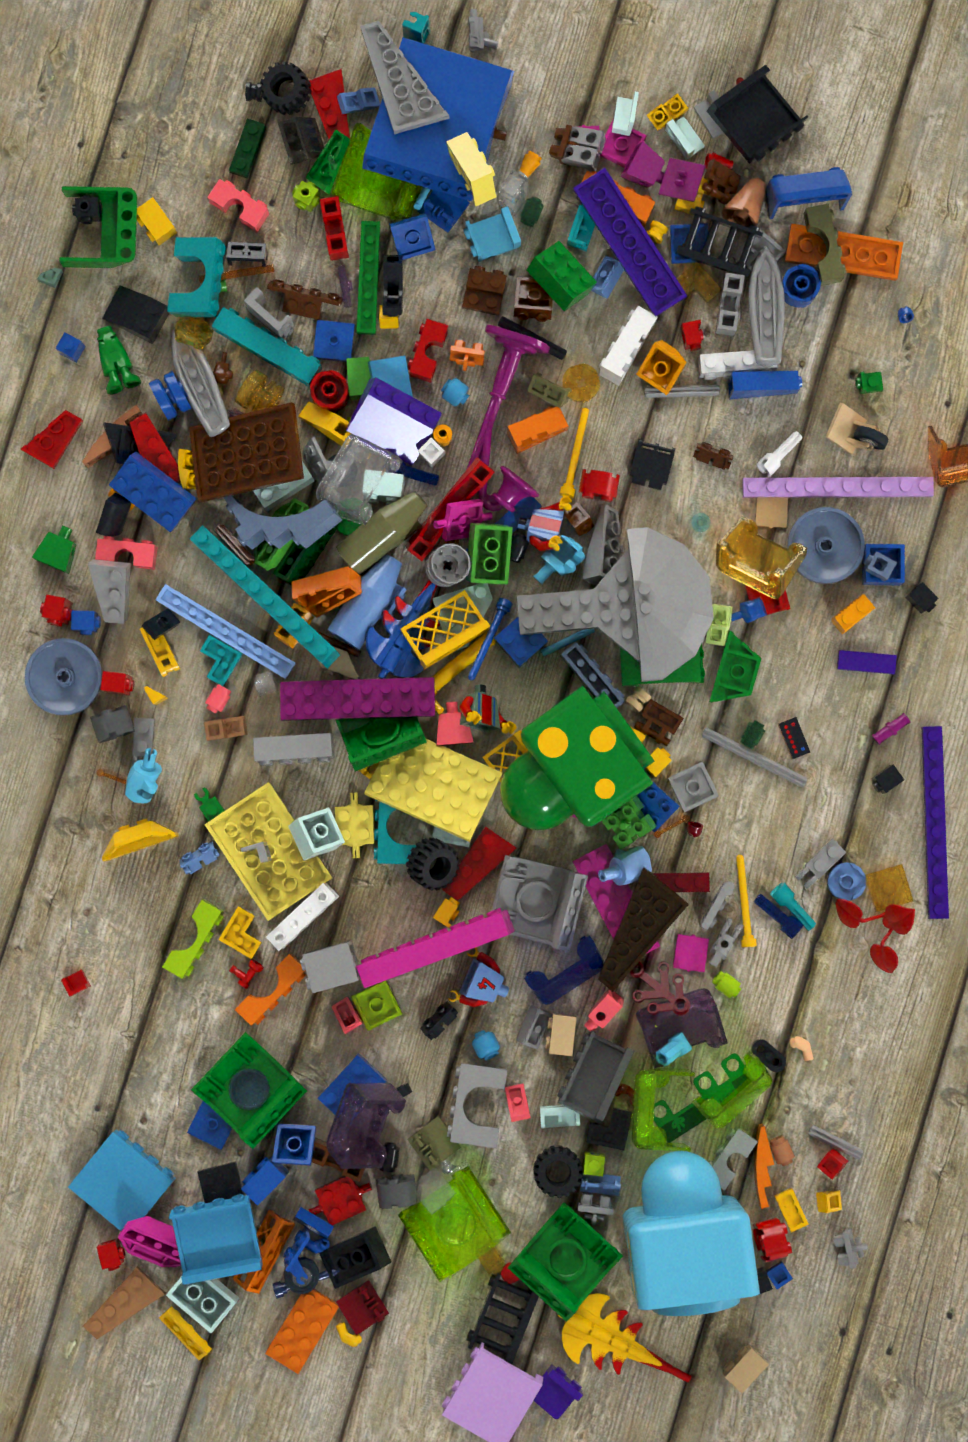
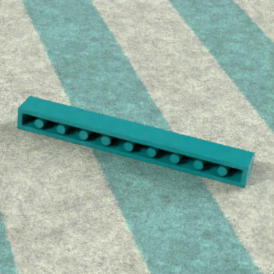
(265, 597)

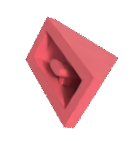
(347, 1015)

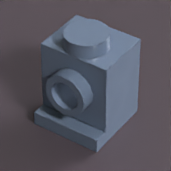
(887, 566)

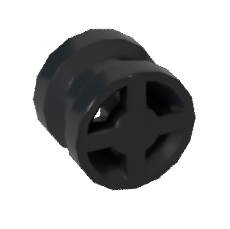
(253, 92)

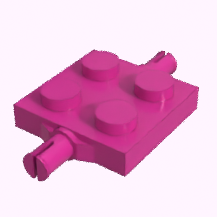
(459, 517)

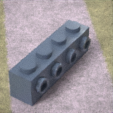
(589, 673)

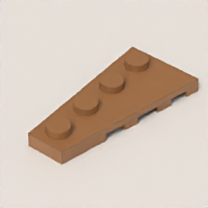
(128, 1299)

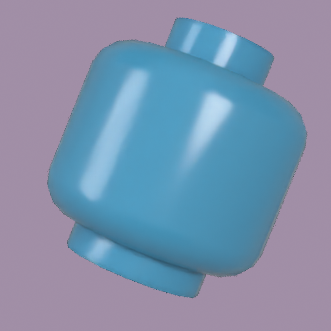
(455, 392)
(485, 1045)

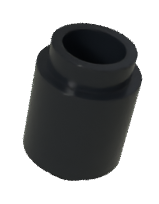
(518, 548)
(391, 1160)

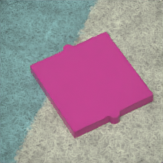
(690, 953)

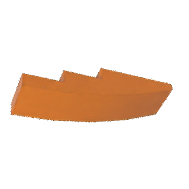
(762, 1159)

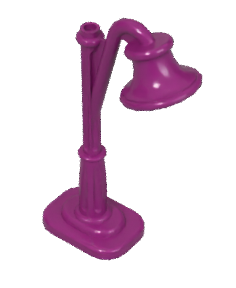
(513, 487)

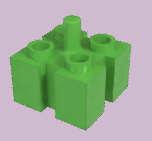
(629, 822)

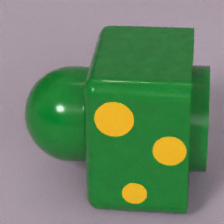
(576, 764)

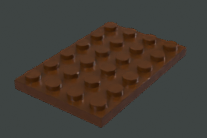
(249, 455)

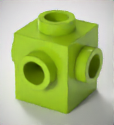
(309, 201)

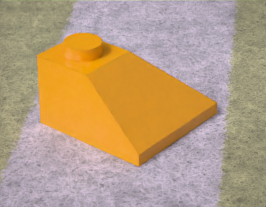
(662, 366)

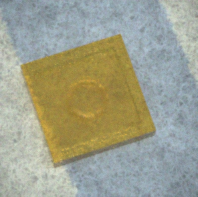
(888, 887)

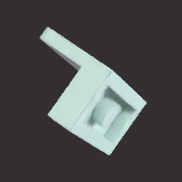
(624, 115)
(684, 137)

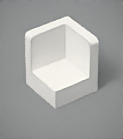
(431, 452)

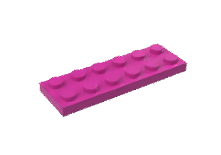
(607, 896)

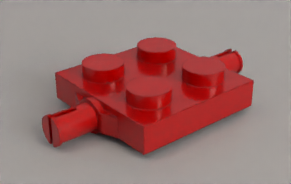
(340, 1199)

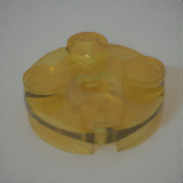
(201, 336)
(579, 372)

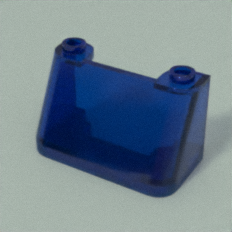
(550, 990)

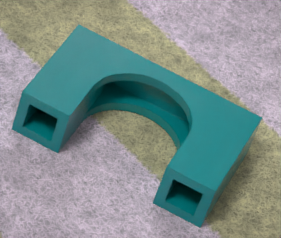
(205, 299)
(388, 850)

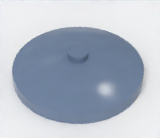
(832, 544)
(63, 676)

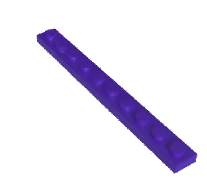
(935, 822)

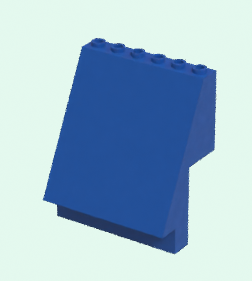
(473, 98)

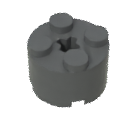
(112, 724)
(397, 1191)

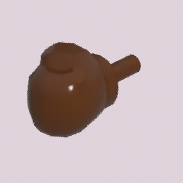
(221, 371)

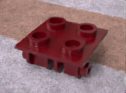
(362, 1307)

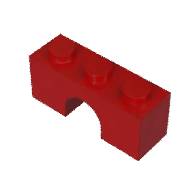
(334, 228)
(432, 334)

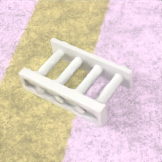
(302, 916)

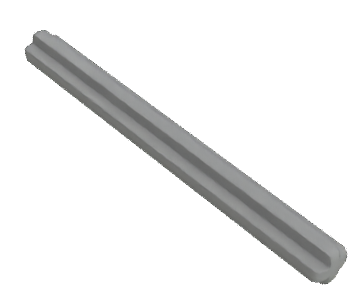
(754, 757)

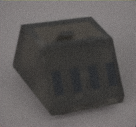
(301, 138)

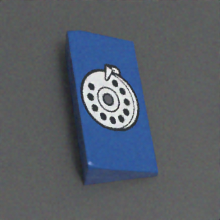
(313, 1223)

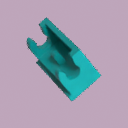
(417, 31)
(581, 230)

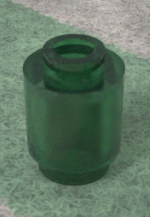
(531, 211)
(752, 734)

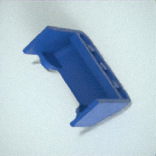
(808, 189)

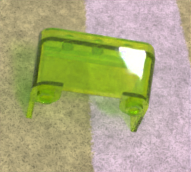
(644, 1134)

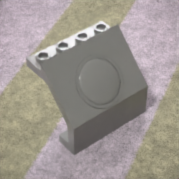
(540, 900)

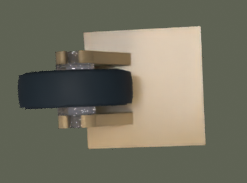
(851, 431)

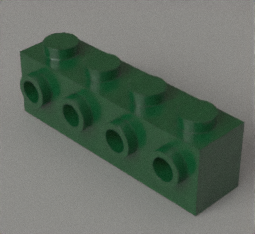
(299, 560)

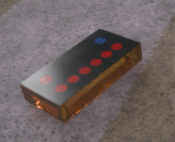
(794, 738)

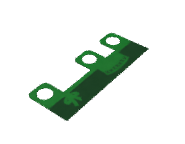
(690, 1116)

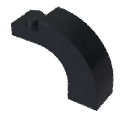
(393, 285)

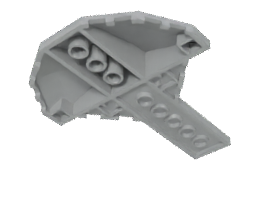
(648, 604)

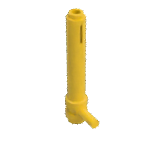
(456, 666)

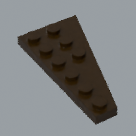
(645, 920)

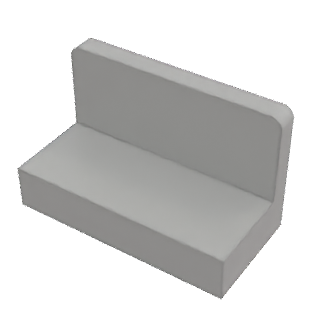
(701, 108)
(262, 849)

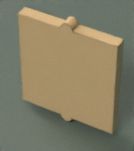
(771, 512)

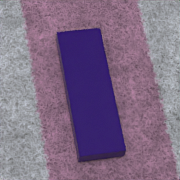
(866, 662)

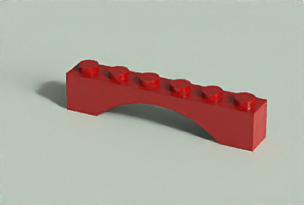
(465, 488)

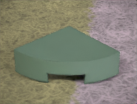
(50, 277)

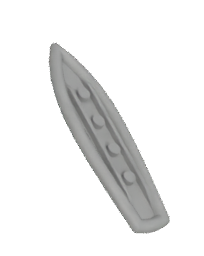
(766, 309)
(200, 386)

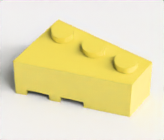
(473, 168)

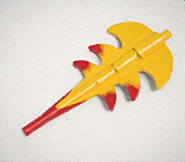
(604, 1336)

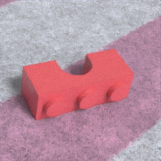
(225, 195)
(143, 553)

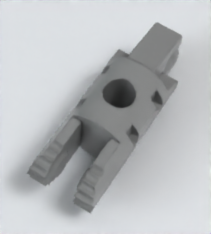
(720, 952)

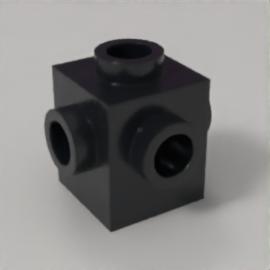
(87, 209)

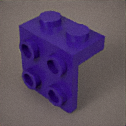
(557, 1392)

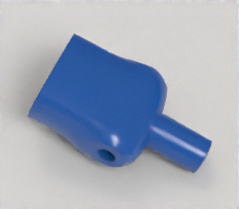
(750, 610)

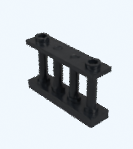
(722, 261)
(516, 1333)

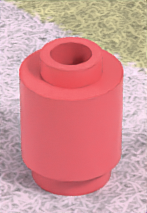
(218, 699)

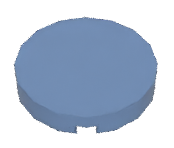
(846, 881)

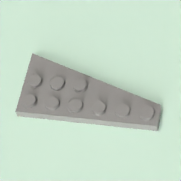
(401, 87)

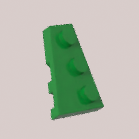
(329, 161)

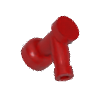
(245, 978)

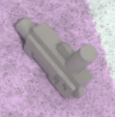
(477, 37)

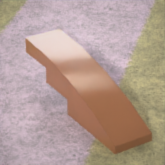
(101, 447)

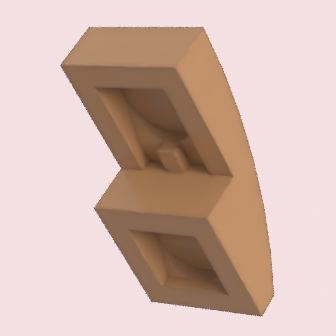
(225, 728)

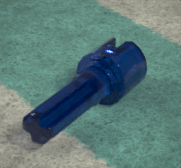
(417, 474)
(788, 924)

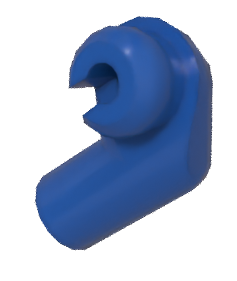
(318, 1245)

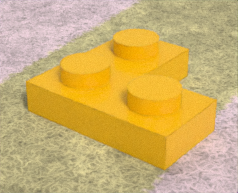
(236, 936)

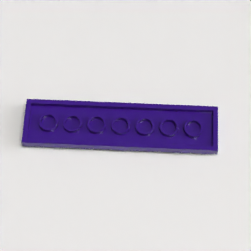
(629, 242)

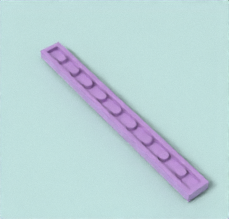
(838, 487)

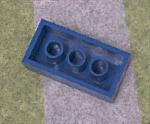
(152, 491)

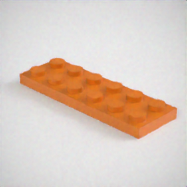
(859, 253)

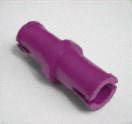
(891, 728)

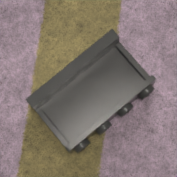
(594, 1077)

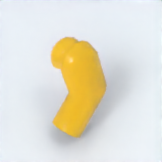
(346, 1337)

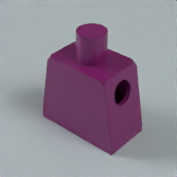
(644, 166)

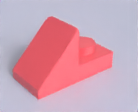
(517, 1102)

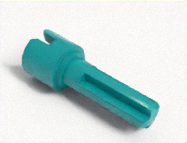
(785, 897)

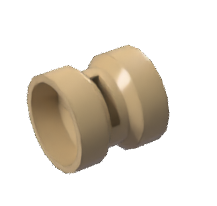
(638, 698)

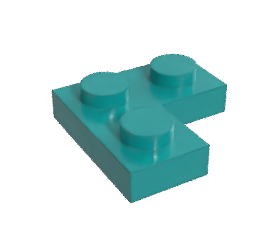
(225, 657)

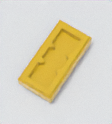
(791, 1210)

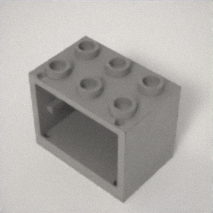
(330, 966)

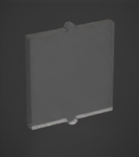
(434, 1191)

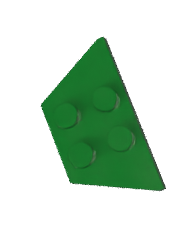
(736, 671)

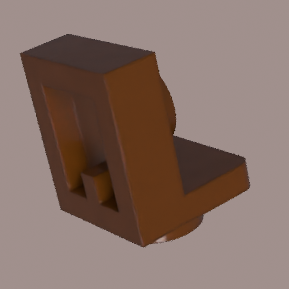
(579, 519)

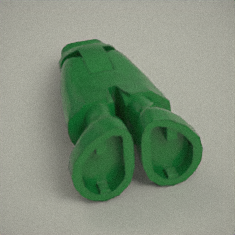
(115, 361)

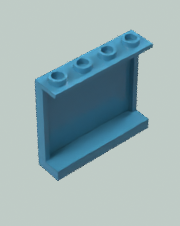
(122, 1180)
(216, 1239)

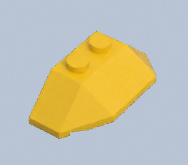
(135, 838)

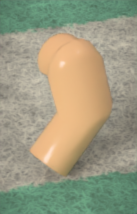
(803, 1045)

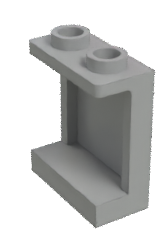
(254, 305)

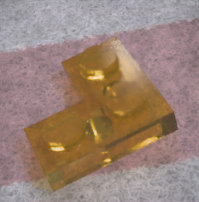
(699, 280)

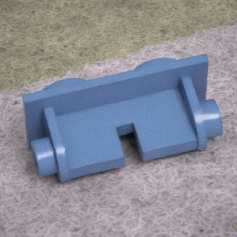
(205, 852)
(601, 1185)

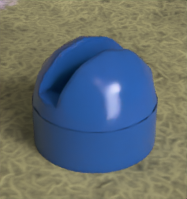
(908, 317)

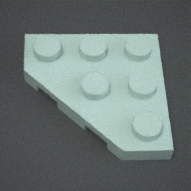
(481, 597)

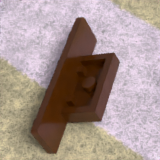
(304, 301)

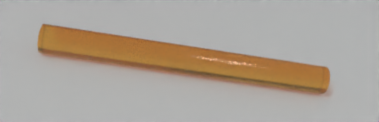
(243, 272)

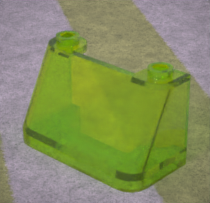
(724, 1112)

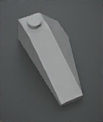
(604, 546)

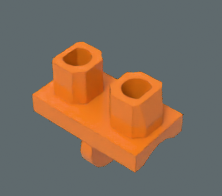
(467, 356)

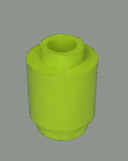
(726, 984)

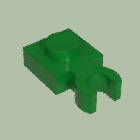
(211, 807)

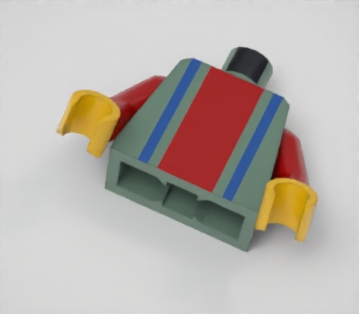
(482, 712)

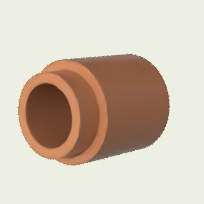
(781, 1150)

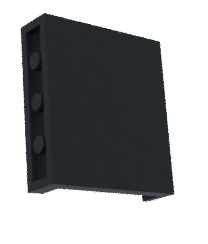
(755, 116)

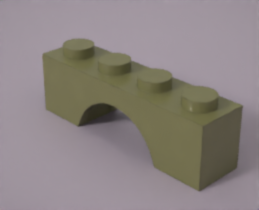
(819, 221)

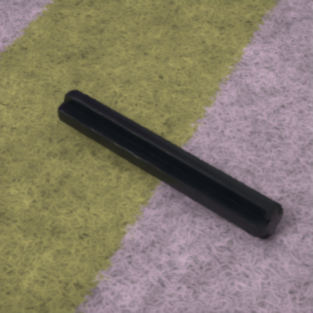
(508, 324)

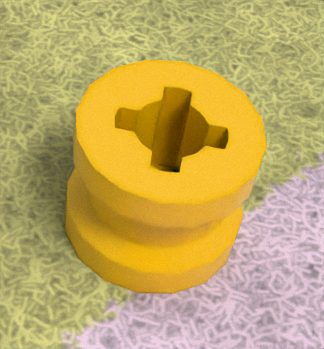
(657, 231)

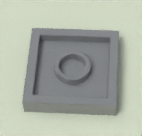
(693, 787)

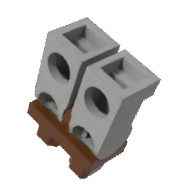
(578, 147)

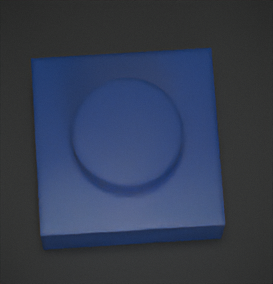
(779, 1275)

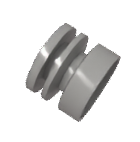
(458, 563)

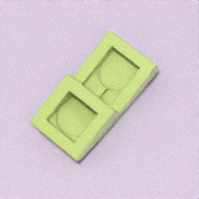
(719, 628)

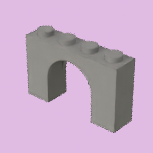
(462, 1129)

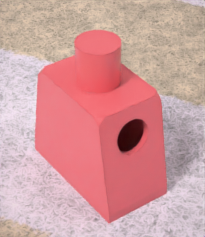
(449, 727)
(609, 1004)

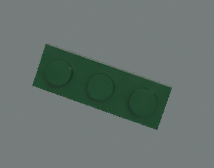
(247, 148)

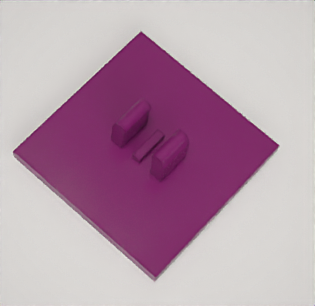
(682, 179)

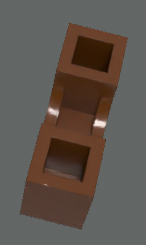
(323, 1158)

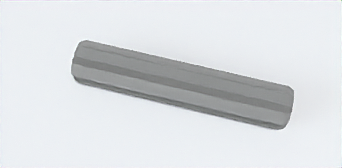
(835, 1142)

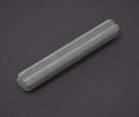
(684, 391)

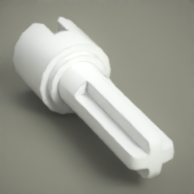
(771, 461)

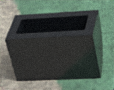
(113, 515)

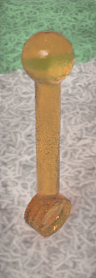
(100, 772)
(685, 818)

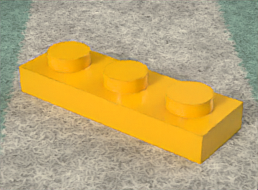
(185, 1333)

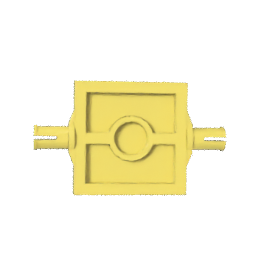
(356, 824)

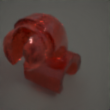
(625, 1089)

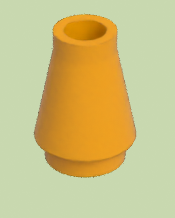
(530, 163)

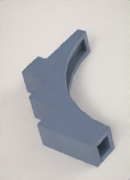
(302, 527)

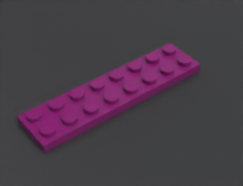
(357, 699)

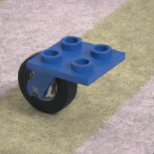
(300, 1273)

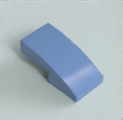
(358, 101)

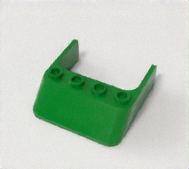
(118, 226)

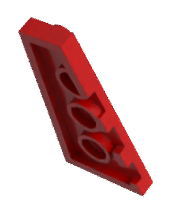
(324, 94)
(153, 447)
(480, 860)

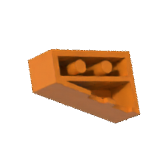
(537, 429)
(326, 590)

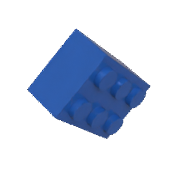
(357, 1071)

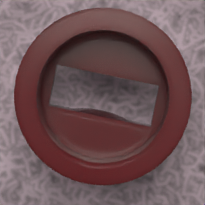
(694, 829)

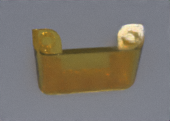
(757, 559)

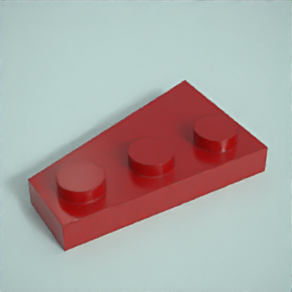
(53, 441)

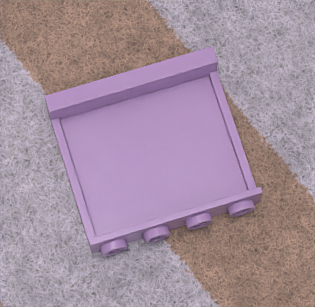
(491, 1396)

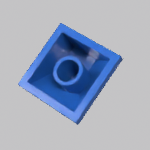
(294, 1144)

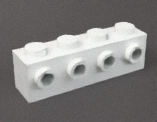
(724, 364)

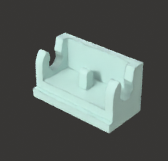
(558, 1116)

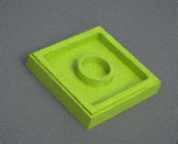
(376, 1005)

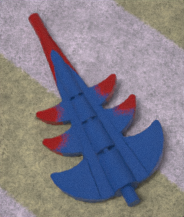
(394, 653)

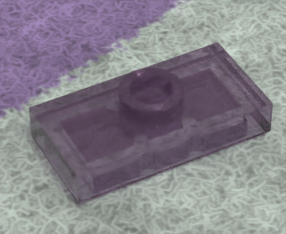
(346, 286)

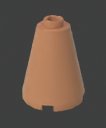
(746, 204)

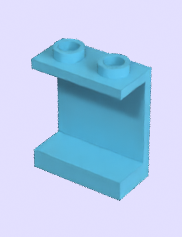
(492, 235)

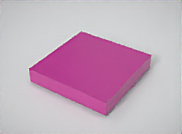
(620, 147)

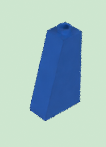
(763, 384)

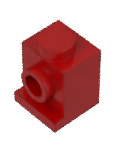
(692, 335)

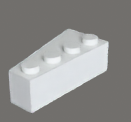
(627, 345)

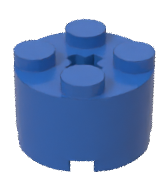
(810, 282)

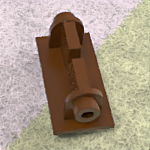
(720, 456)

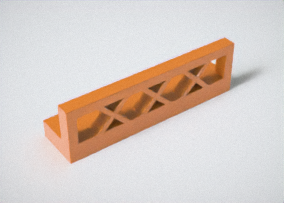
(270, 1251)

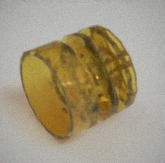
(257, 393)

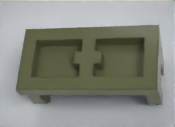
(548, 390)

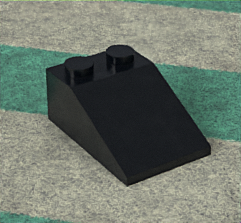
(136, 314)
(355, 1257)

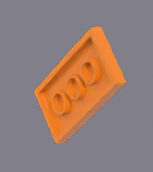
(302, 1330)

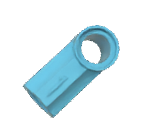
(676, 1047)

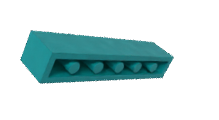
(265, 346)

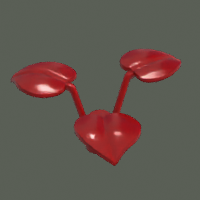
(895, 918)

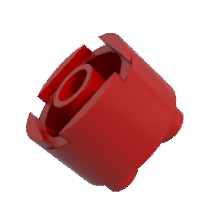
(329, 380)
(599, 484)
(771, 1239)

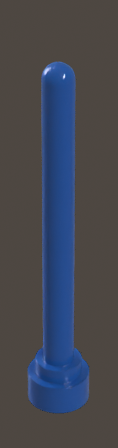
(503, 606)

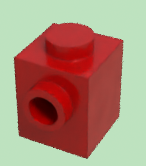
(111, 1254)

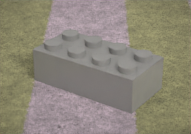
(294, 748)

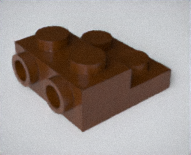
(484, 290)
(532, 301)

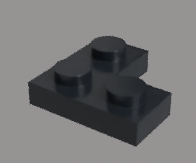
(613, 1135)

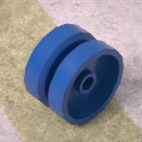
(170, 395)

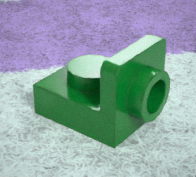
(869, 382)

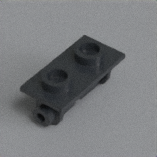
(432, 1026)

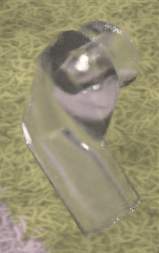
(450, 1169)

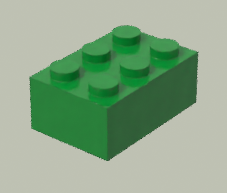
(561, 276)

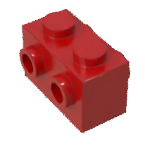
(56, 610)

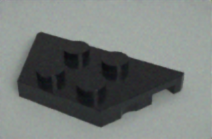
(123, 441)

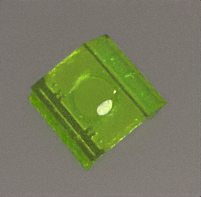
(369, 189)
(457, 1231)

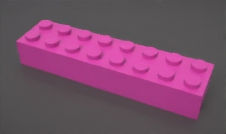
(433, 949)

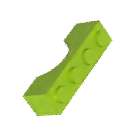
(181, 961)

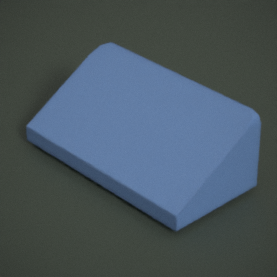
(607, 276)

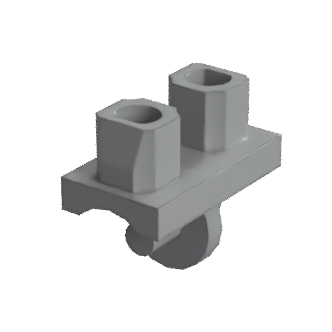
(603, 1207)
(850, 1257)

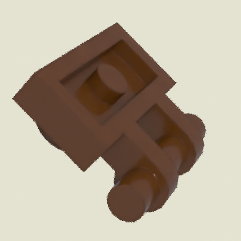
(722, 177)
(661, 717)

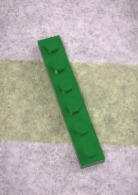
(368, 277)

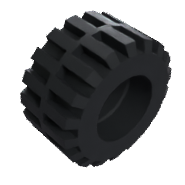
(278, 75)
(442, 871)
(558, 1188)

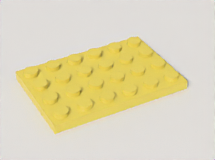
(436, 787)
(277, 882)

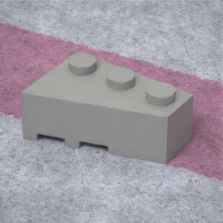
(112, 588)

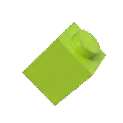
(593, 1163)

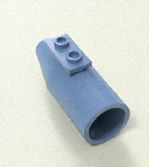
(365, 610)

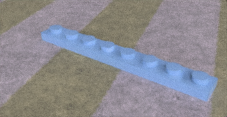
(225, 631)

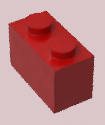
(117, 683)

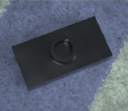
(161, 624)

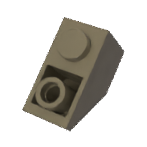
(342, 666)

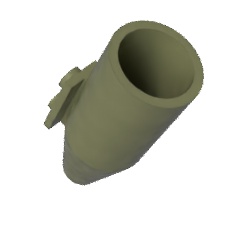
(382, 533)

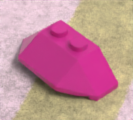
(151, 1241)

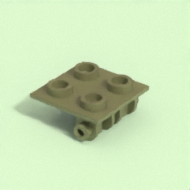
(433, 1144)

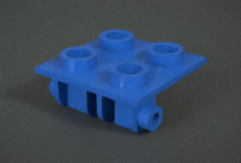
(443, 209)
(657, 804)

